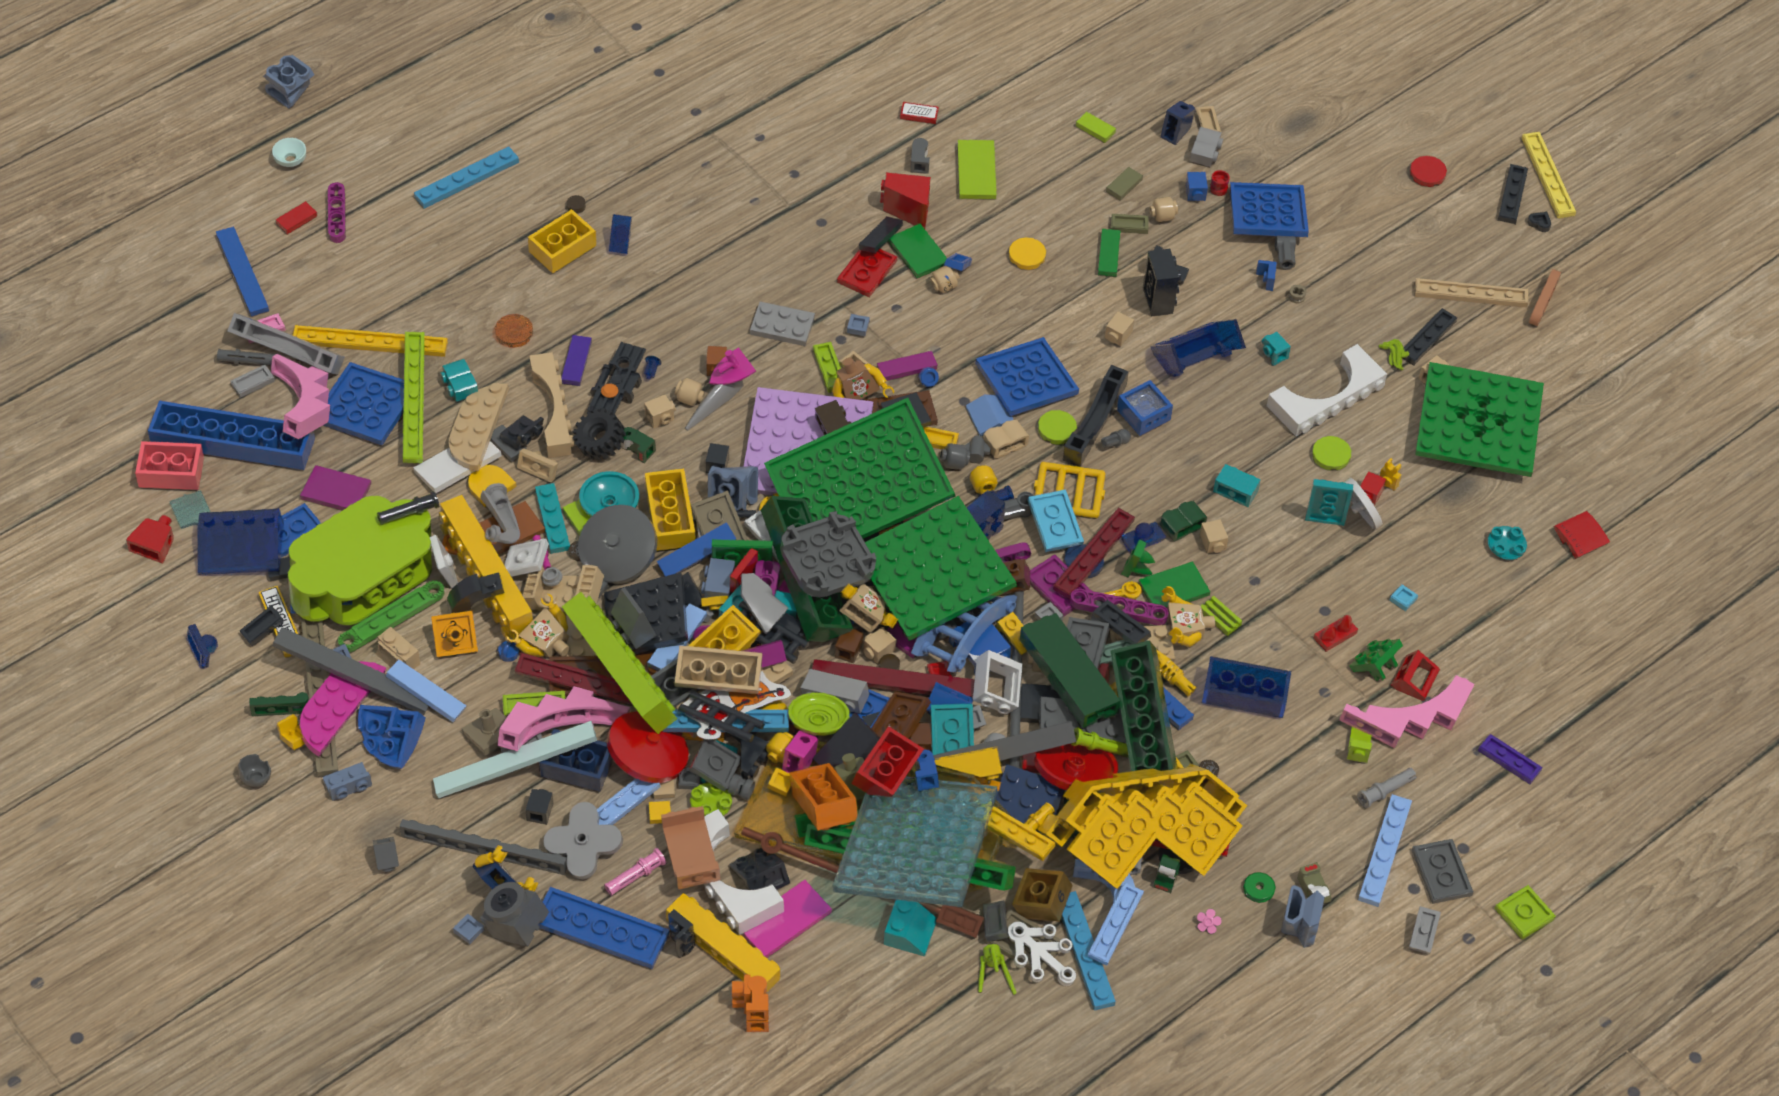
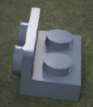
(347, 781)

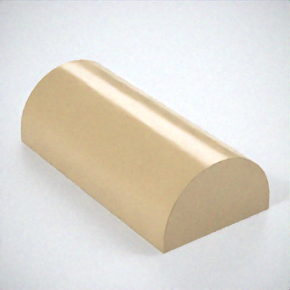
(718, 669)

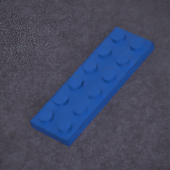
(603, 928)

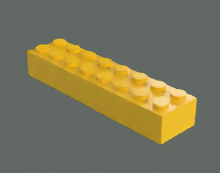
(482, 559)

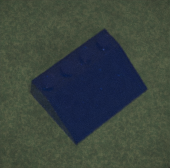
(239, 541)

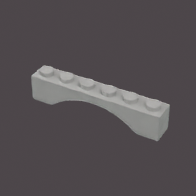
(286, 343)

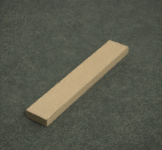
(1471, 292)

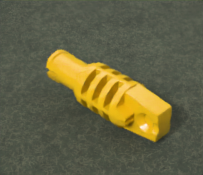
(1174, 674)

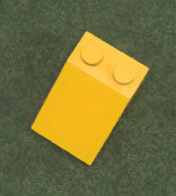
(728, 632)
(978, 762)

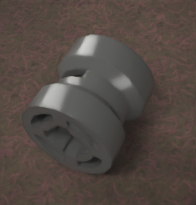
(741, 787)

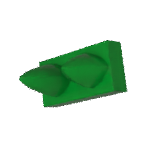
(1137, 561)

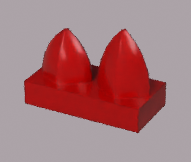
(1336, 633)

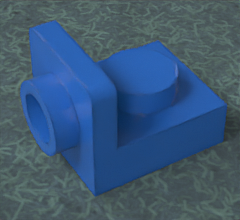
(1268, 271)

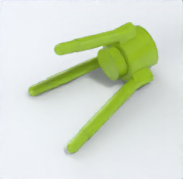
(993, 957)

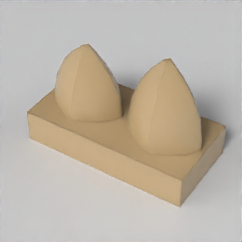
(537, 465)

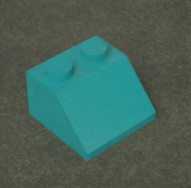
(909, 927)

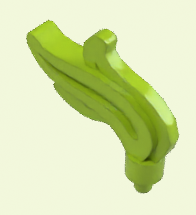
(1397, 352)

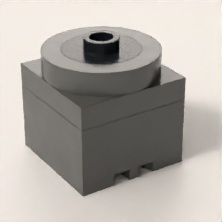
(513, 913)

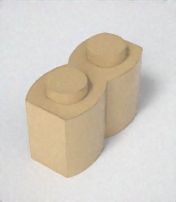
(1006, 438)

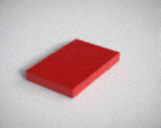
(867, 271)

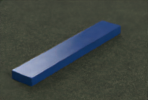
(242, 271)

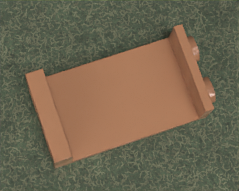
(690, 847)

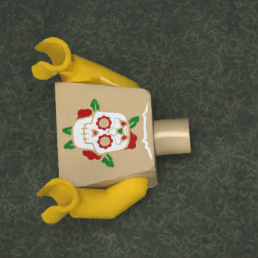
(866, 607)
(1185, 620)
(545, 633)

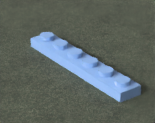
(1385, 850)

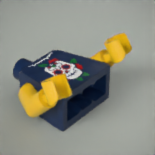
(494, 874)

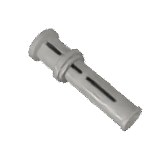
(1379, 790)

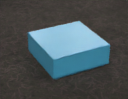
(1403, 597)

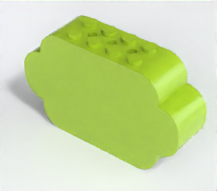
(358, 562)

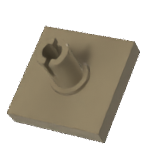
(485, 730)

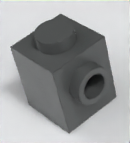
(385, 854)

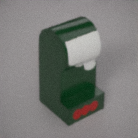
(639, 443)
(1167, 874)

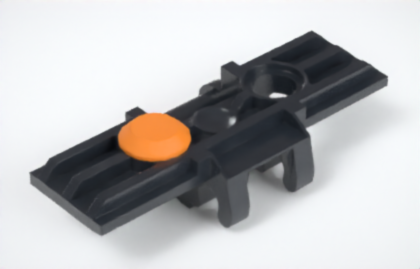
(622, 379)

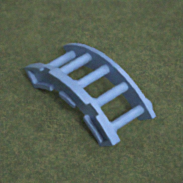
(924, 644)

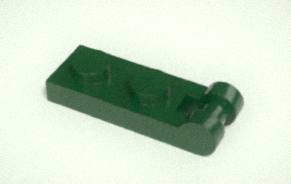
(278, 705)

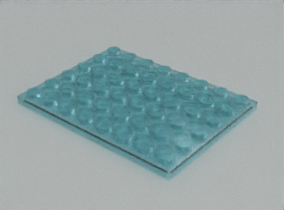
(917, 843)

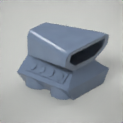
(288, 80)
(738, 481)
(1302, 915)

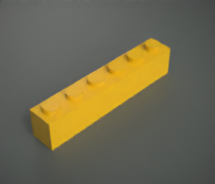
(724, 944)

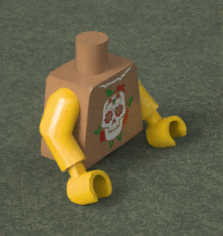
(858, 380)

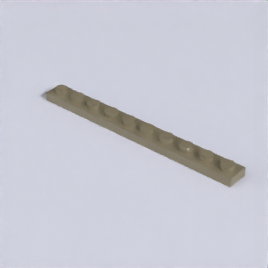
(314, 631)

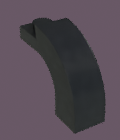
(472, 590)

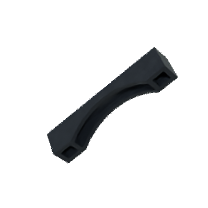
(1085, 435)

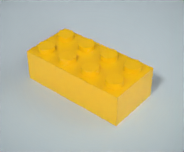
(670, 508)

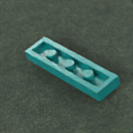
(552, 518)

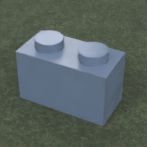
(718, 578)

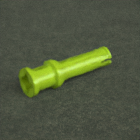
(1094, 741)

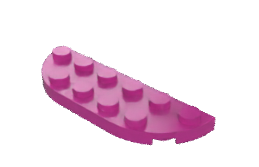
(331, 709)

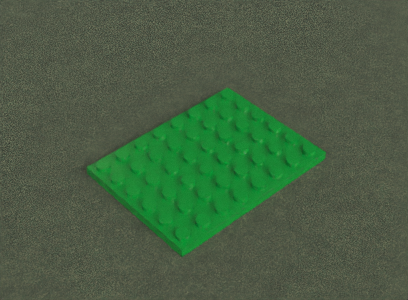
(866, 470)

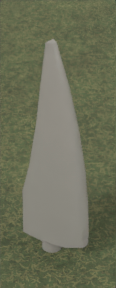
(716, 397)

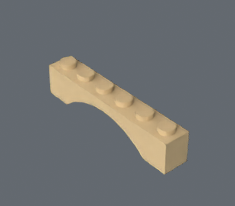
(544, 374)

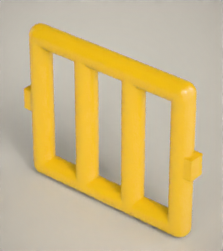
(1082, 472)

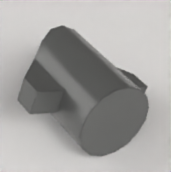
(977, 449)

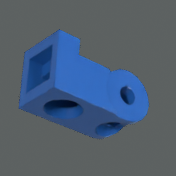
(926, 771)

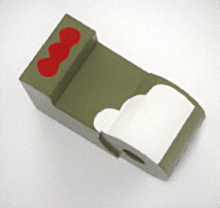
(1312, 880)

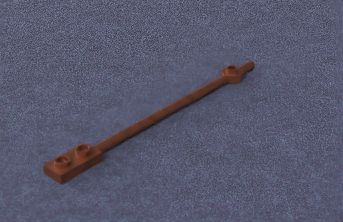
(950, 916)

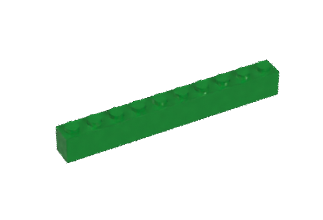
(985, 872)

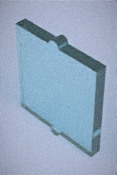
(188, 508)

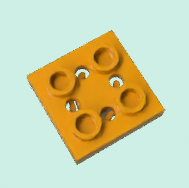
(466, 642)

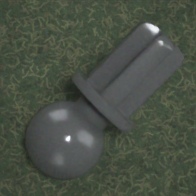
(1116, 438)

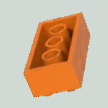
(823, 796)

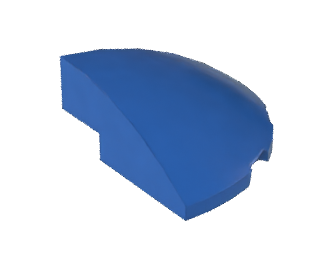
(390, 733)

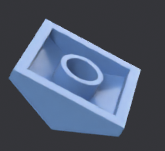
(987, 413)

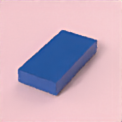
(958, 261)

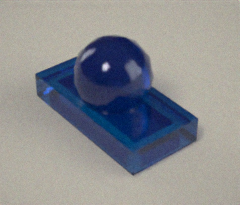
(620, 233)
(1144, 531)
(201, 645)

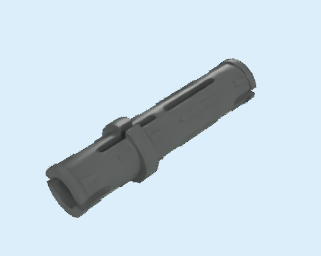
(224, 355)

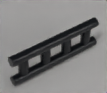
(780, 631)
(726, 726)

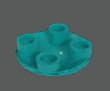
(1507, 542)

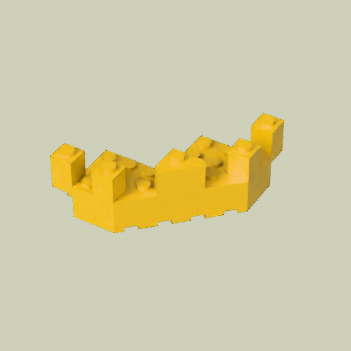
(1125, 814)

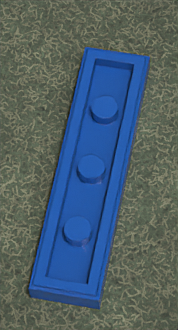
(694, 551)

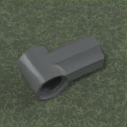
(1286, 251)
(1018, 506)

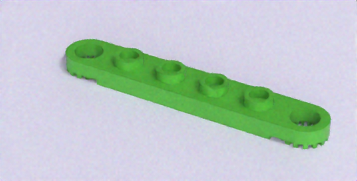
(392, 615)

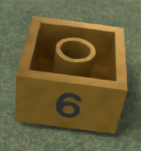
(1042, 894)

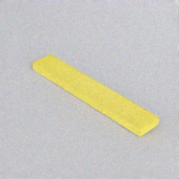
(1548, 175)

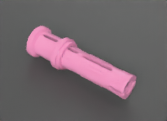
(643, 867)

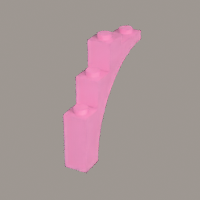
(313, 394)
(578, 707)

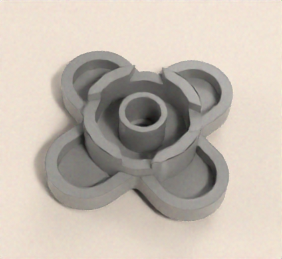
(580, 854)

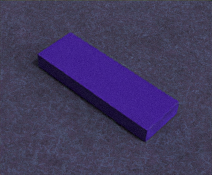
(576, 360)
(1510, 759)

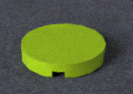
(1056, 426)
(1331, 453)

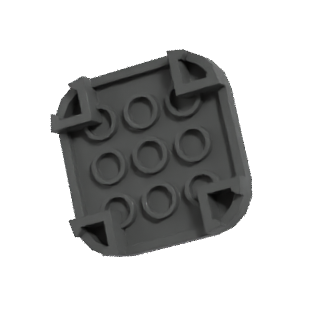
(827, 555)

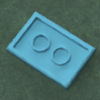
(1055, 520)

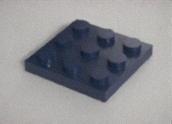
(1026, 793)

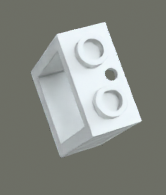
(1003, 666)

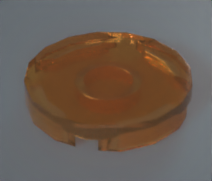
(514, 330)

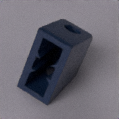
(1177, 116)

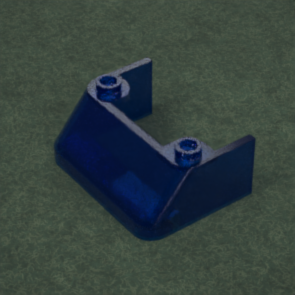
(1197, 345)

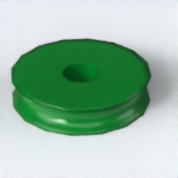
(1259, 895)

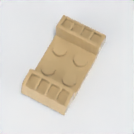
(588, 583)

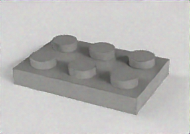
(782, 323)

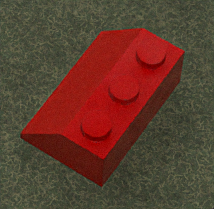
(887, 764)

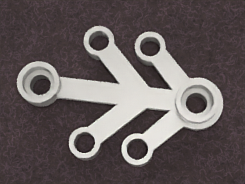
(1039, 950)

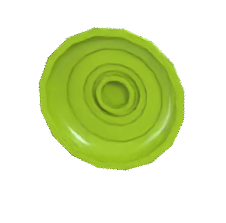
(818, 713)

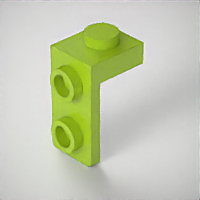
(1359, 746)

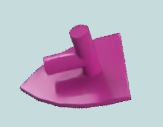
(732, 368)

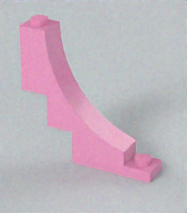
(1389, 723)

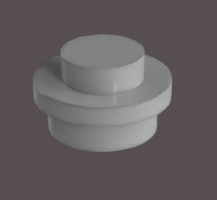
(552, 576)

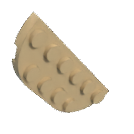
(476, 425)

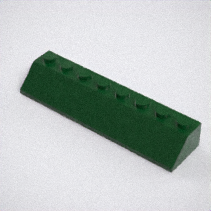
(818, 615)

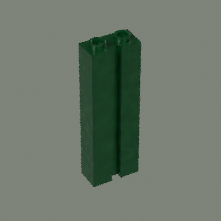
(1069, 670)

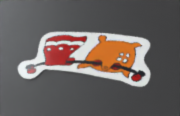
(740, 701)

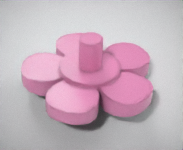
(1208, 921)

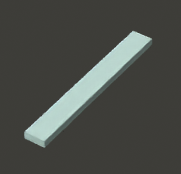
(514, 760)

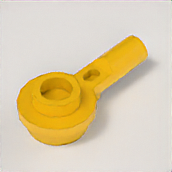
(1129, 590)

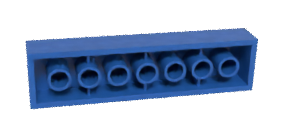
(230, 434)

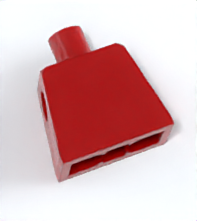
(152, 539)

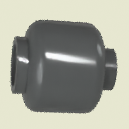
(955, 456)

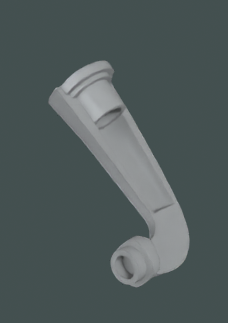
(497, 501)

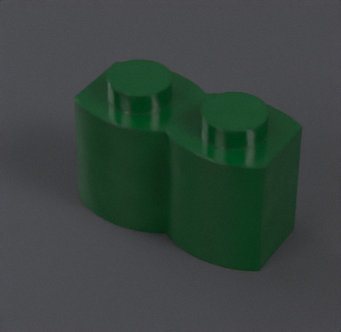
(1182, 521)

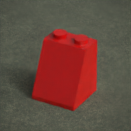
(906, 197)

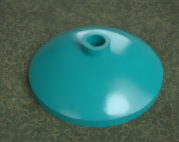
(607, 489)

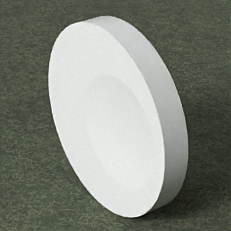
(1364, 506)

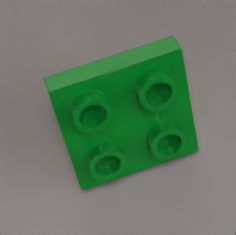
(1376, 656)

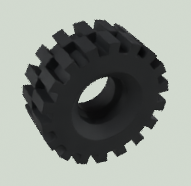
(594, 424)

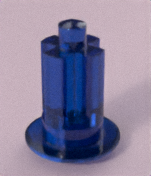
(651, 366)

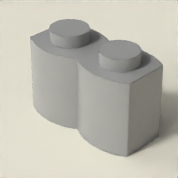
(1206, 147)

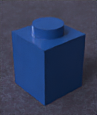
(1196, 186)

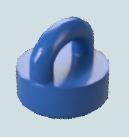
(928, 376)
(508, 651)

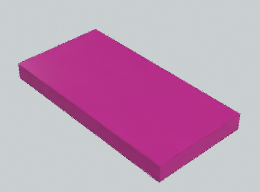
(801, 911)

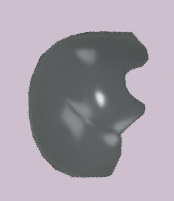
(253, 770)

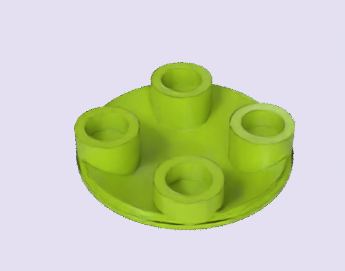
(711, 799)

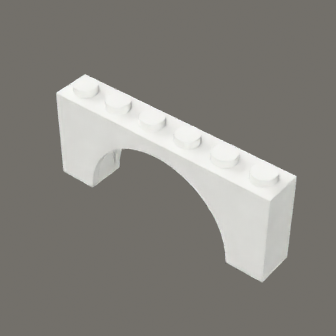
(1303, 413)
(742, 907)

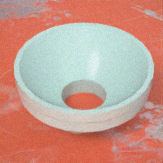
(289, 147)

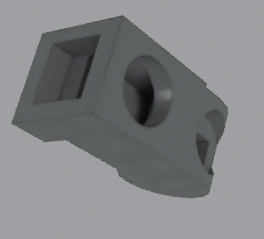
(919, 157)

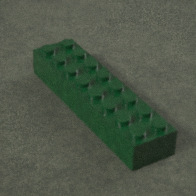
(1143, 707)

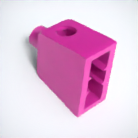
(803, 747)

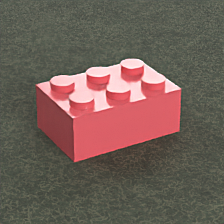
(169, 465)

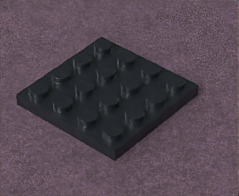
(663, 606)

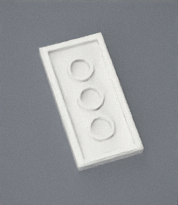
(444, 469)

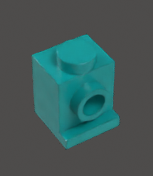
(1276, 348)

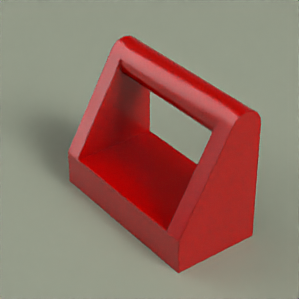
(1406, 671)

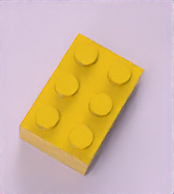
(562, 241)

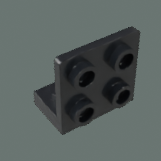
(761, 870)

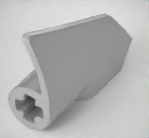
(761, 602)

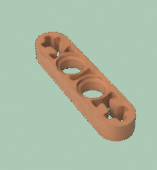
(1545, 297)

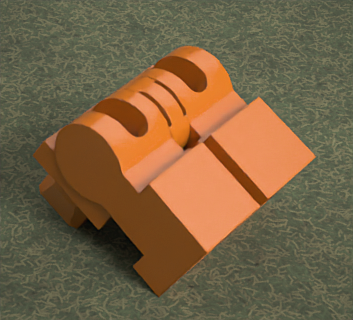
(753, 997)

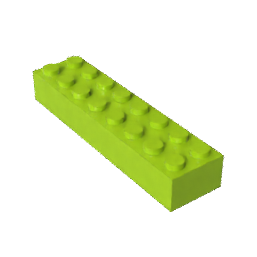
(620, 662)

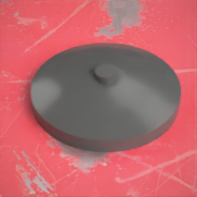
(618, 542)

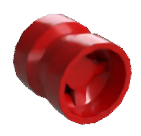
(1219, 183)

